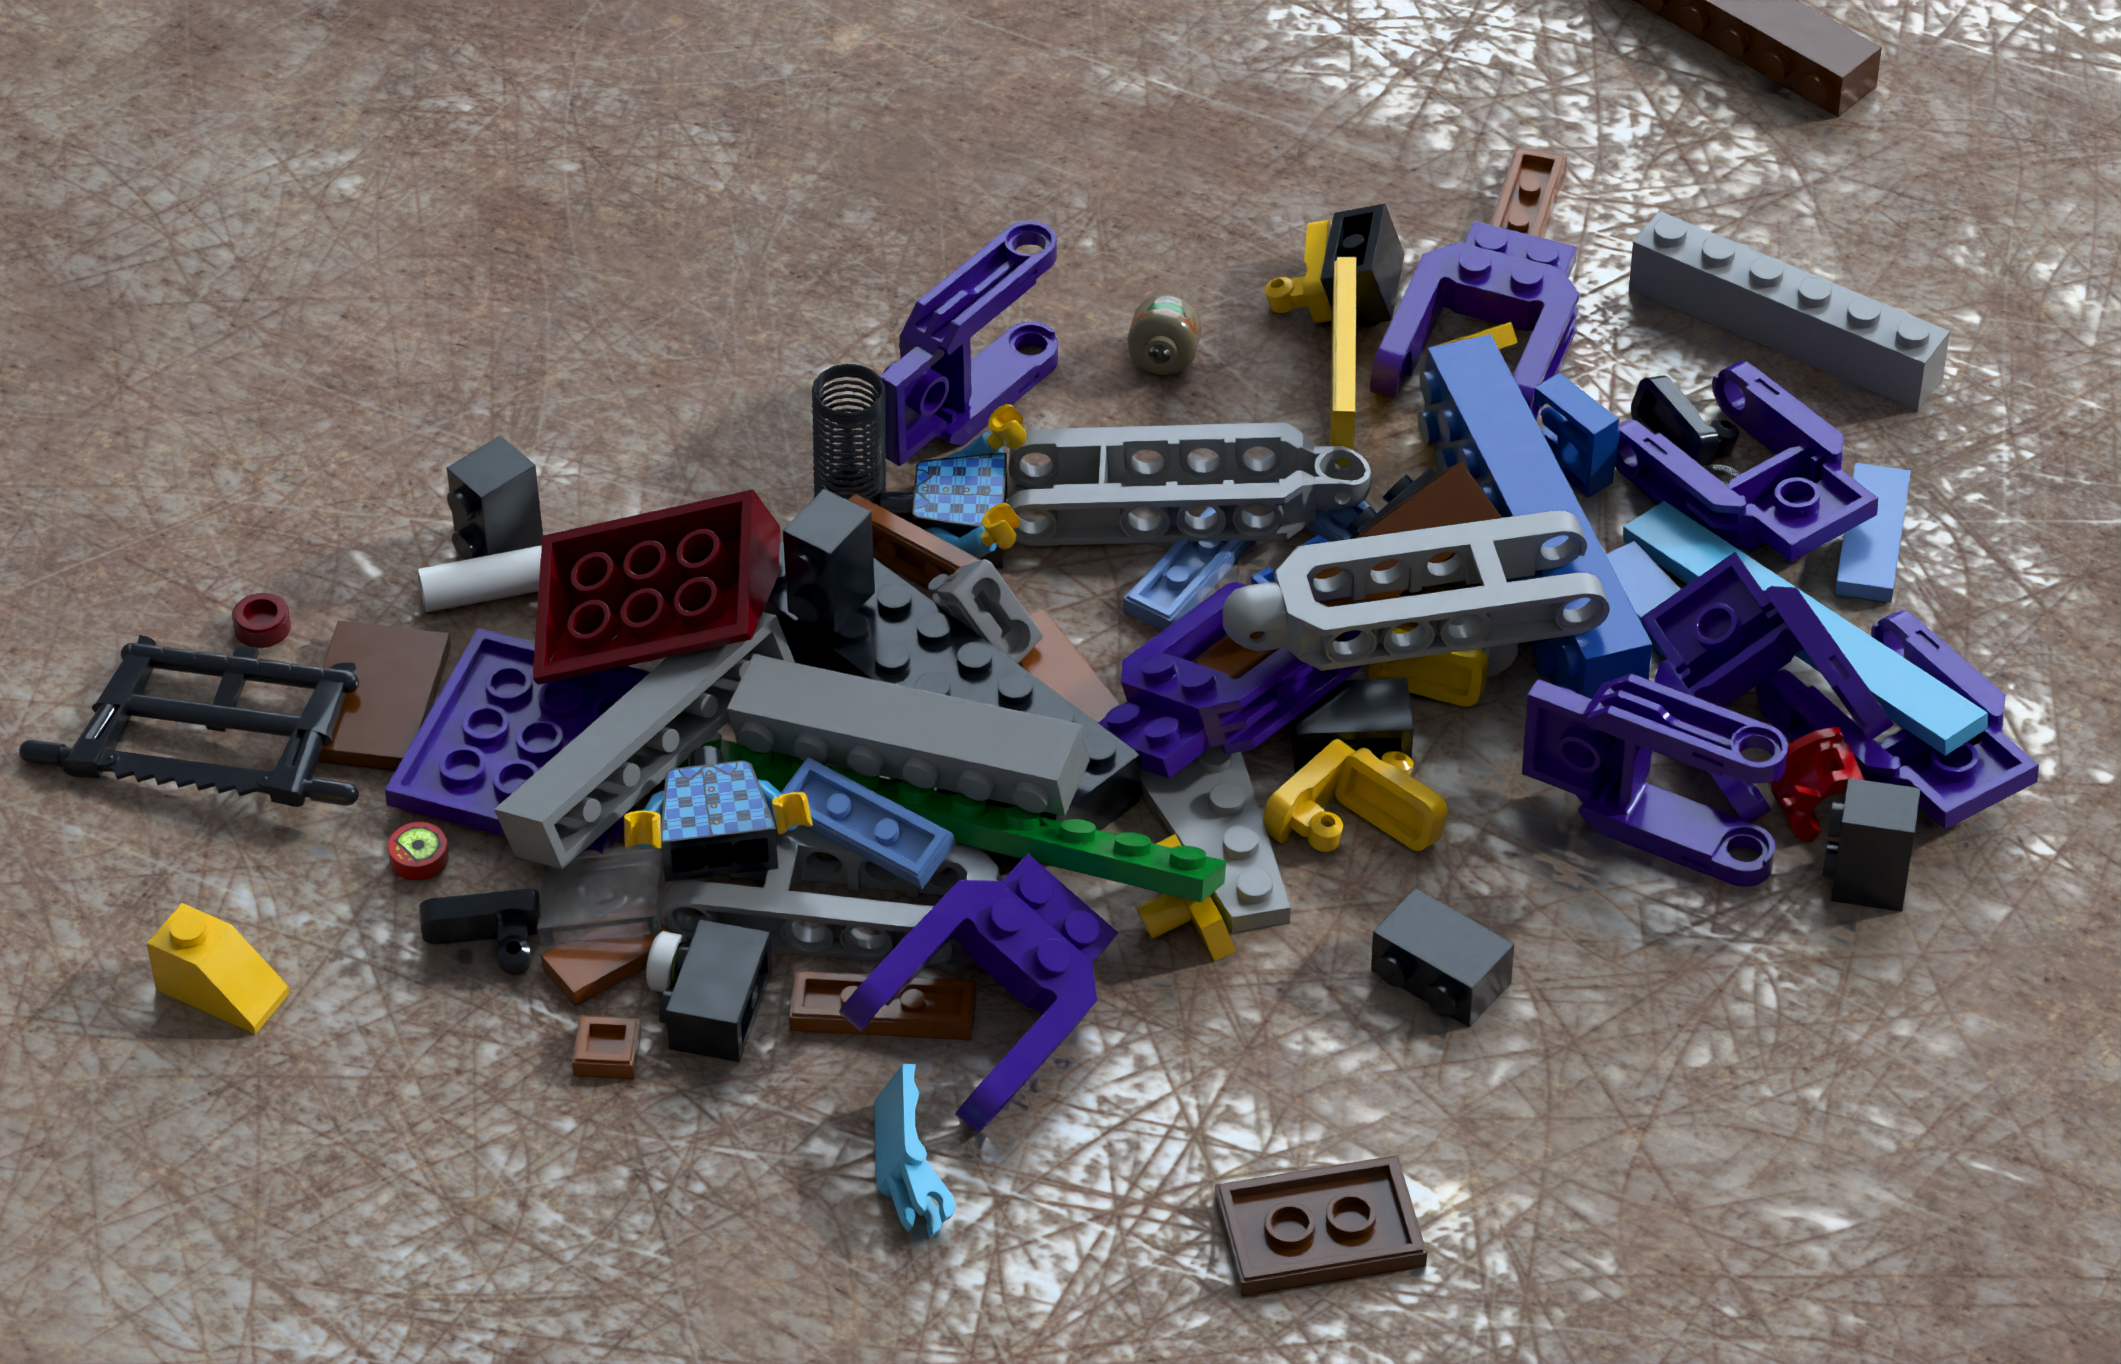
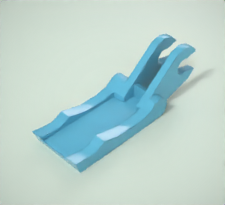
(901, 1157)

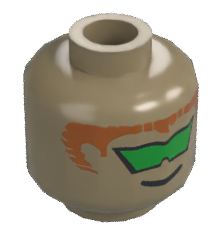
(1164, 329)

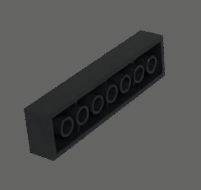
(918, 645)

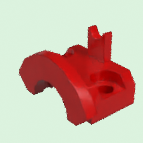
(1814, 770)

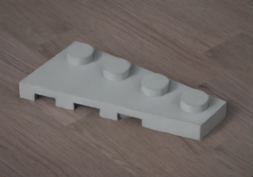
(1216, 810)

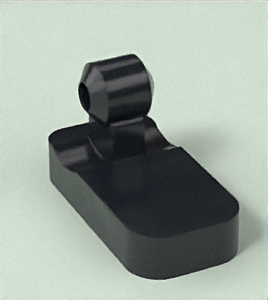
(1667, 411)
(486, 916)

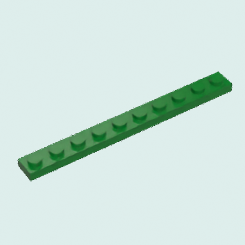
(1016, 832)

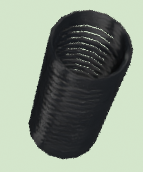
(871, 415)

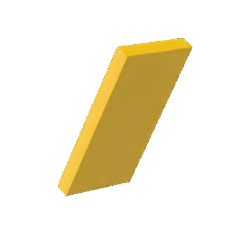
(1343, 356)

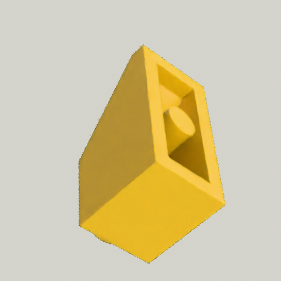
(214, 969)

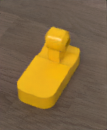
(1286, 293)
(1444, 677)
(1392, 798)
(1301, 801)

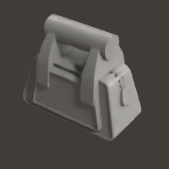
(988, 607)

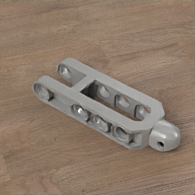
(1098, 483)
(1484, 554)
(778, 909)

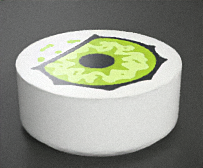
(663, 961)

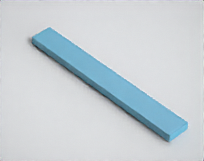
(1901, 688)

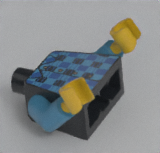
(967, 492)
(715, 818)

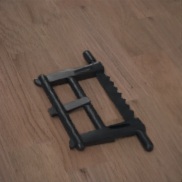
(123, 698)

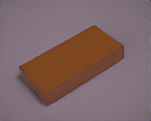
(595, 965)

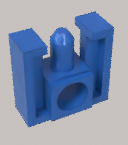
(1579, 434)

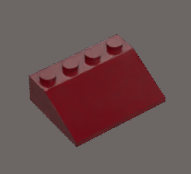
(654, 585)

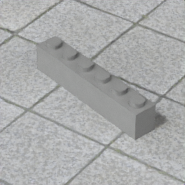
(1789, 310)
(909, 735)
(630, 749)

